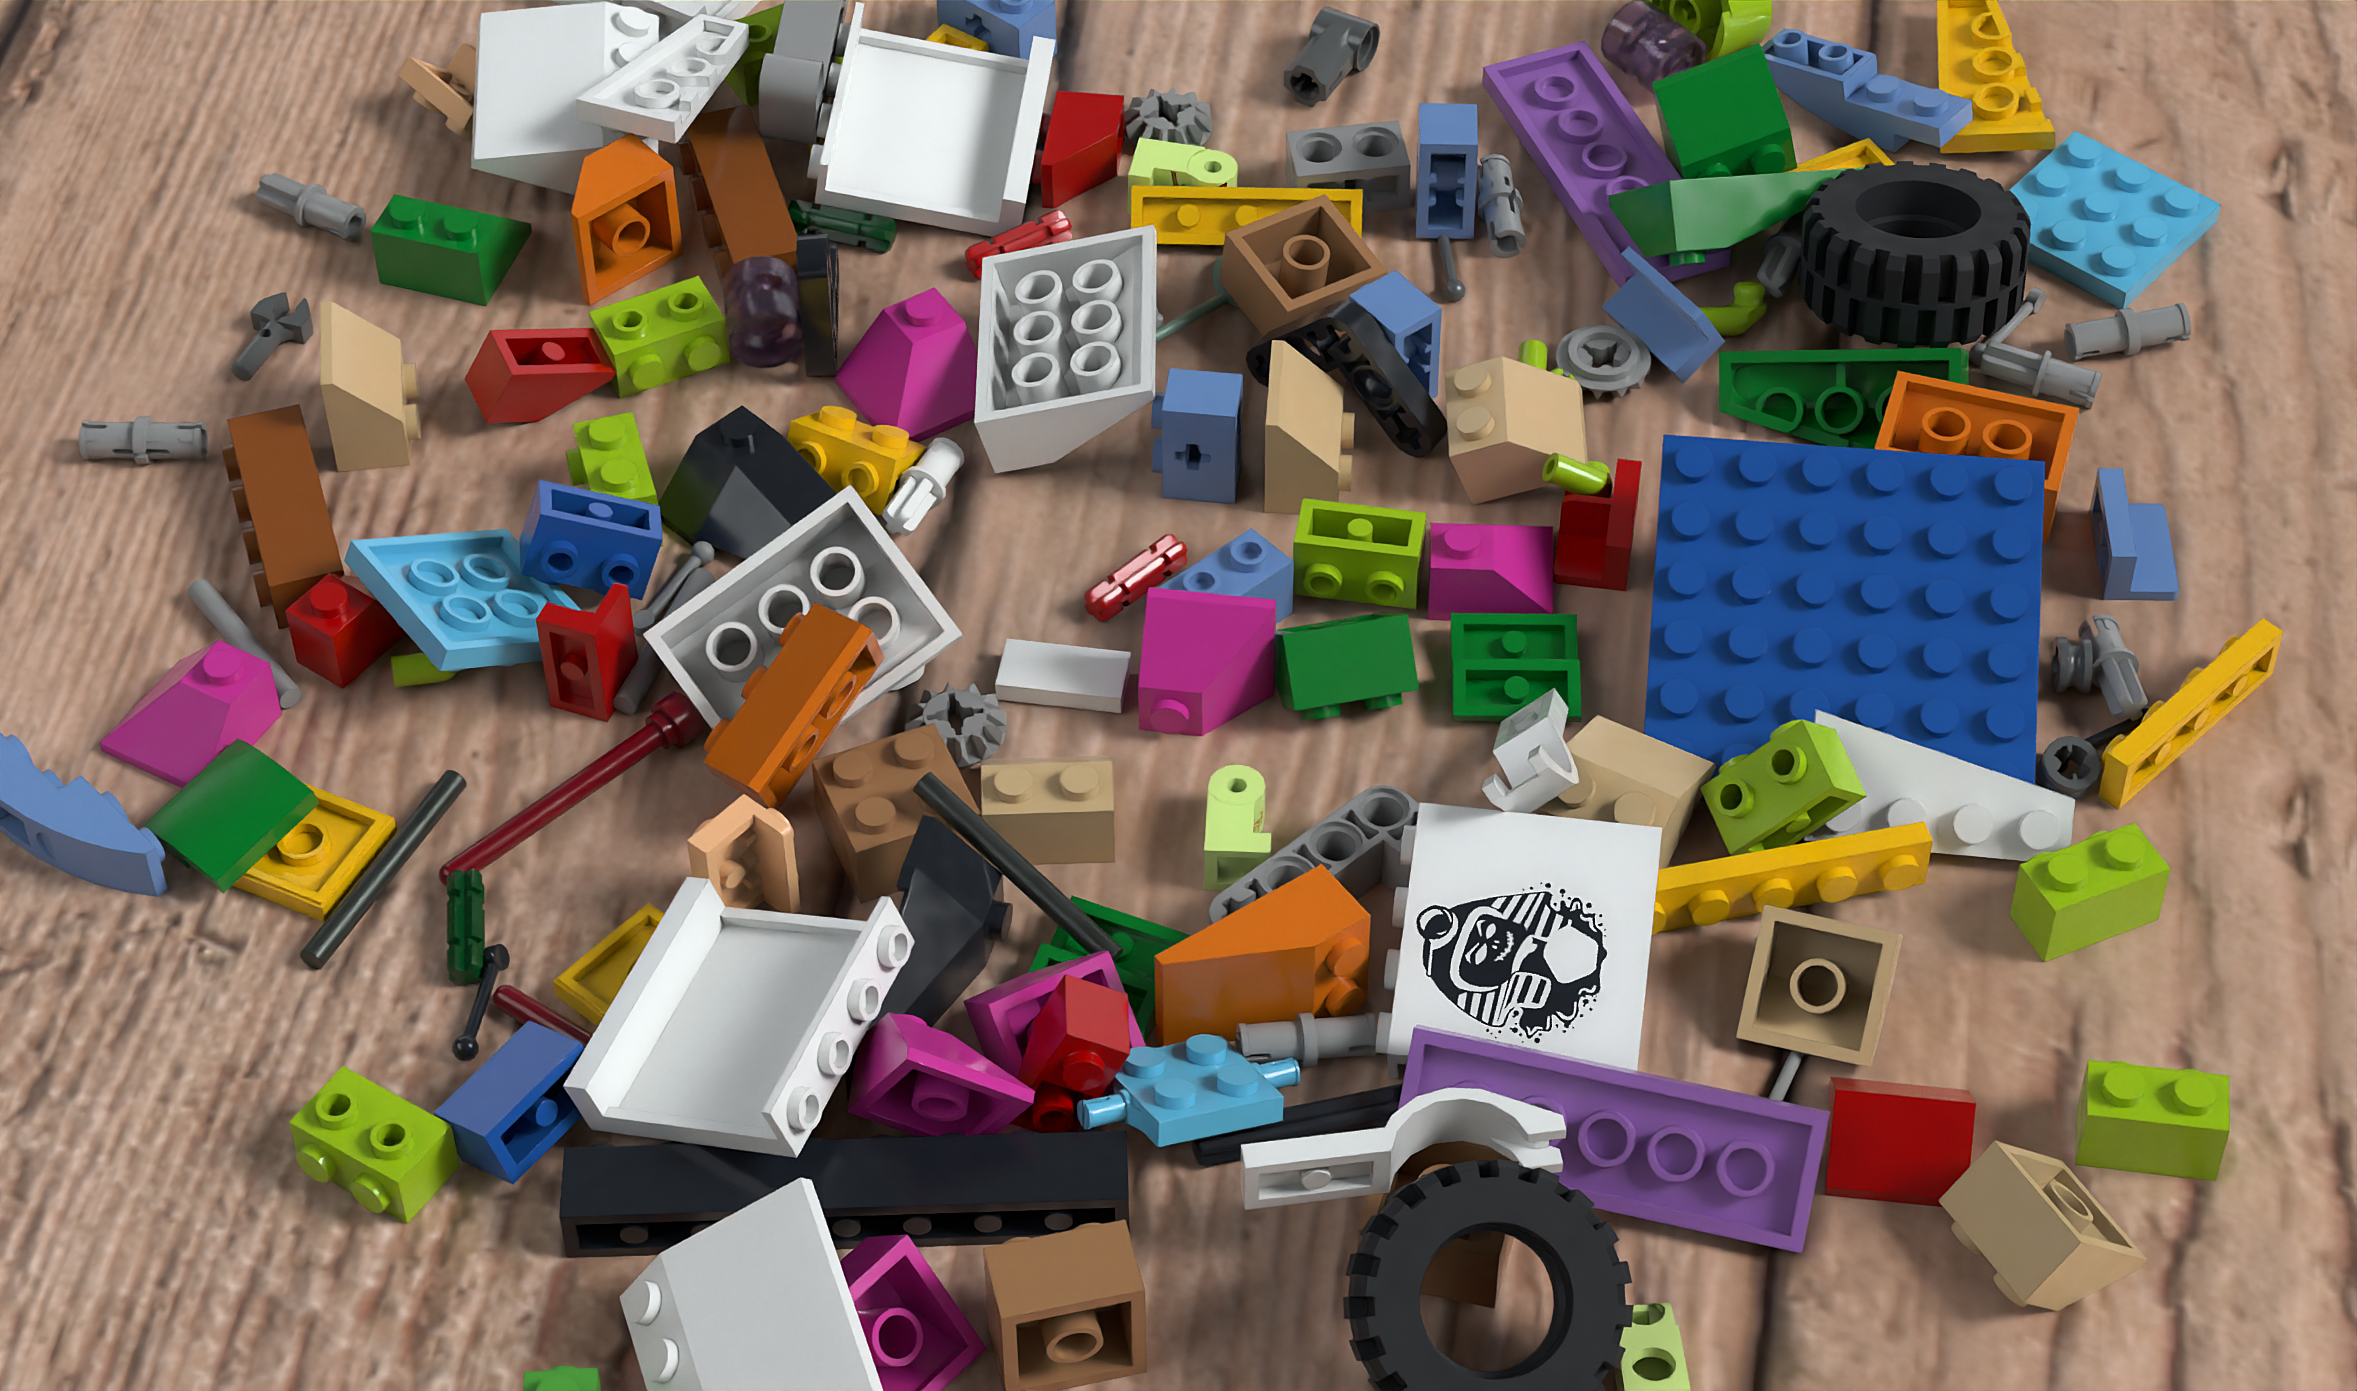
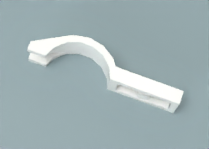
(1532, 756)
(1368, 1159)

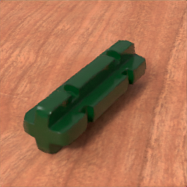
(843, 225)
(465, 927)

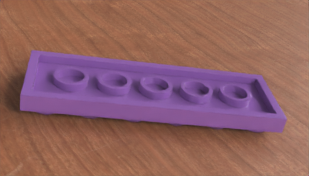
(1586, 147)
(1648, 1139)

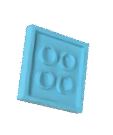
(2108, 219)
(458, 595)

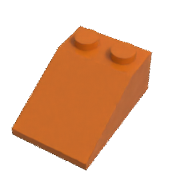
(1267, 962)

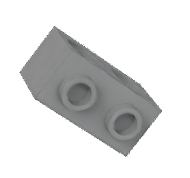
(1352, 158)

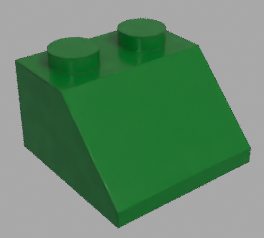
(1725, 118)
(445, 249)
(1344, 663)

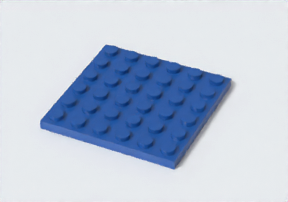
(1849, 590)

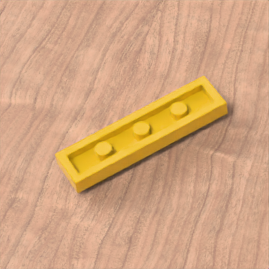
(1206, 213)
(2198, 705)

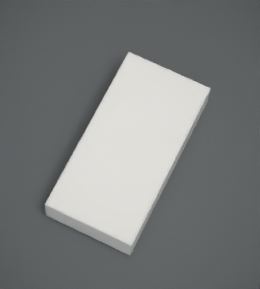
(1063, 675)

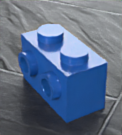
(589, 539)
(515, 1103)

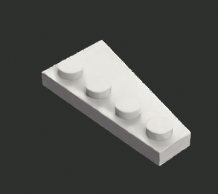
(667, 83)
(1960, 802)

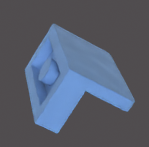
(1663, 318)
(2131, 543)

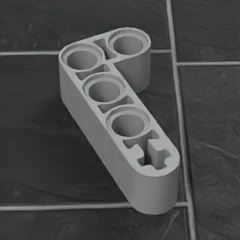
(798, 70)
(1353, 843)

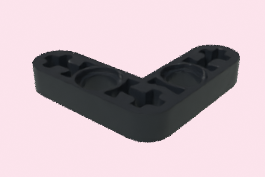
(818, 302)
(1402, 411)

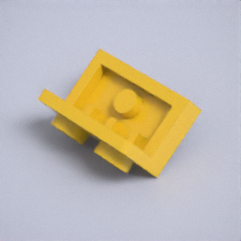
(855, 453)

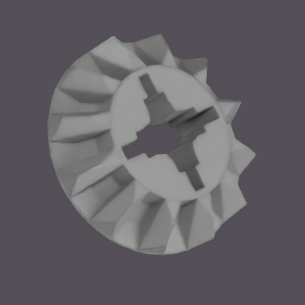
(1147, 118)
(1603, 344)
(981, 716)

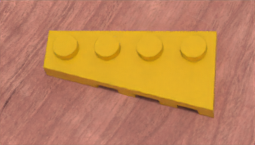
(1983, 67)

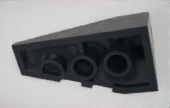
(740, 486)
(955, 917)

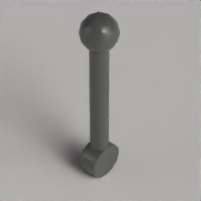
(1453, 288)

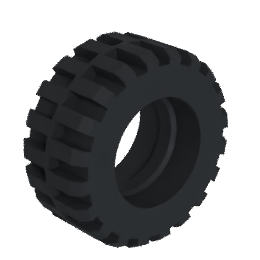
(1914, 254)
(1506, 1200)

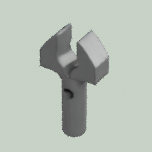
(273, 327)

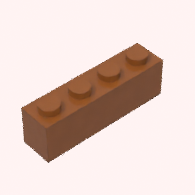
(736, 189)
(285, 506)

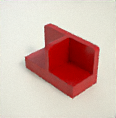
(1599, 533)
(588, 653)

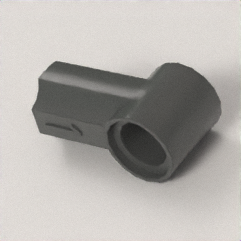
(1333, 48)

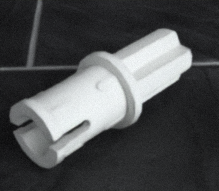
(923, 486)

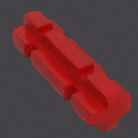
(1050, 230)
(1135, 577)

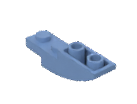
(1849, 93)
(75, 826)

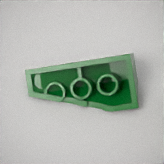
(1711, 213)
(1827, 393)

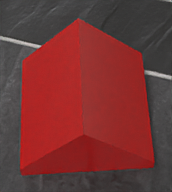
(1896, 1140)

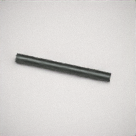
(1015, 866)
(383, 870)

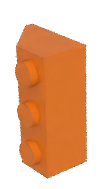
(1980, 422)
(793, 705)

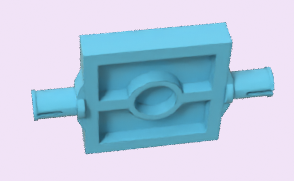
(1191, 1091)

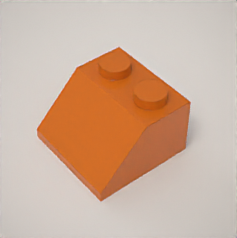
(624, 217)

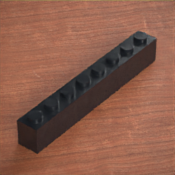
(927, 1187)

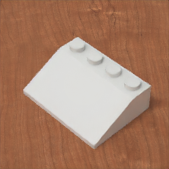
(529, 80)
(1064, 344)
(827, 558)
(751, 1306)

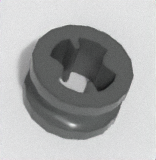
(2071, 665)
(2056, 754)

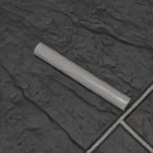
(240, 637)
(649, 663)

